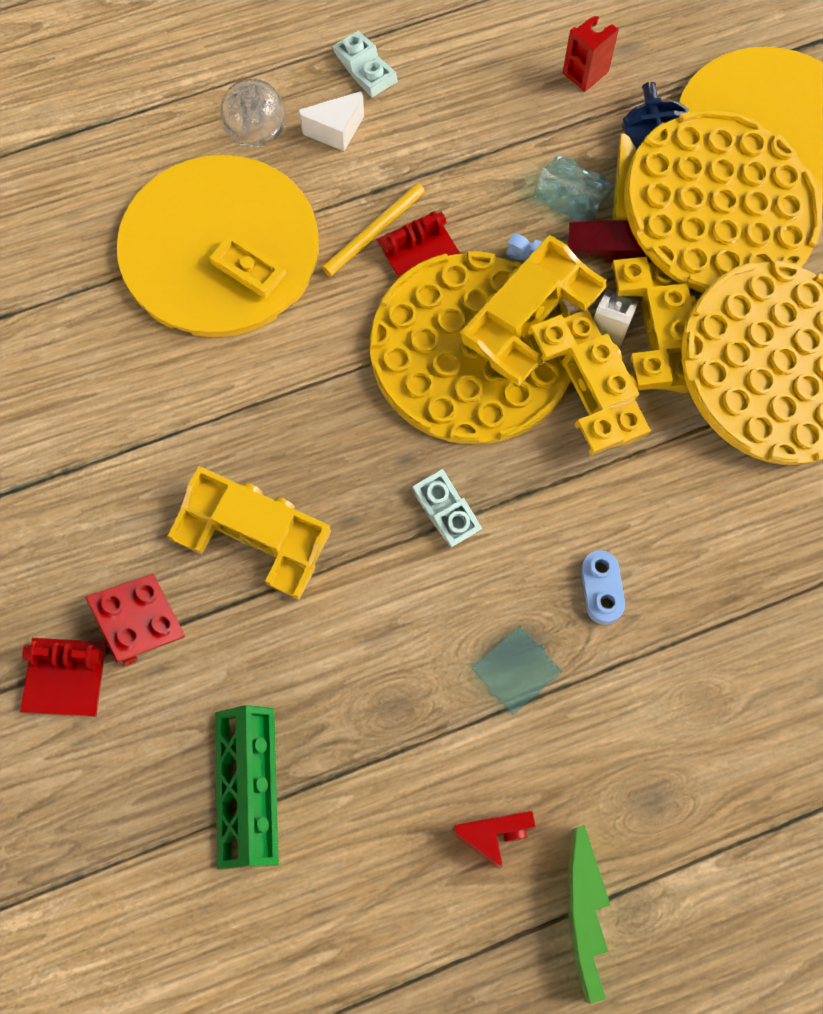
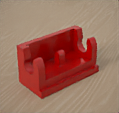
(589, 53)

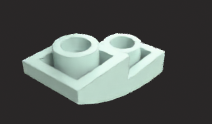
(364, 65)
(446, 508)

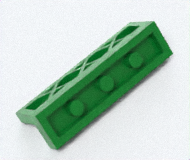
(252, 786)

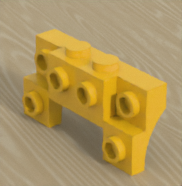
(525, 300)
(665, 313)
(599, 378)
(253, 519)

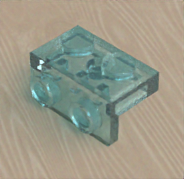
(572, 189)

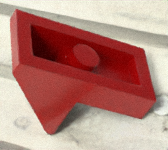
(483, 834)

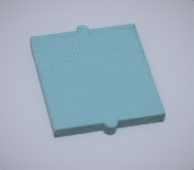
(516, 670)

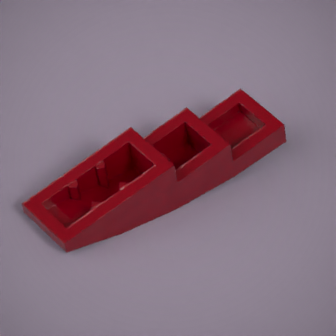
(604, 238)

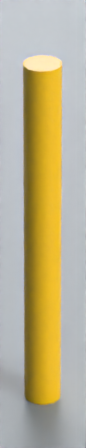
(373, 230)

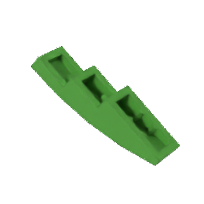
(585, 896)

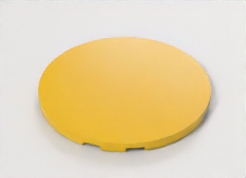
(770, 86)
(719, 196)
(185, 218)
(759, 361)
(436, 377)

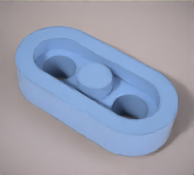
(602, 585)

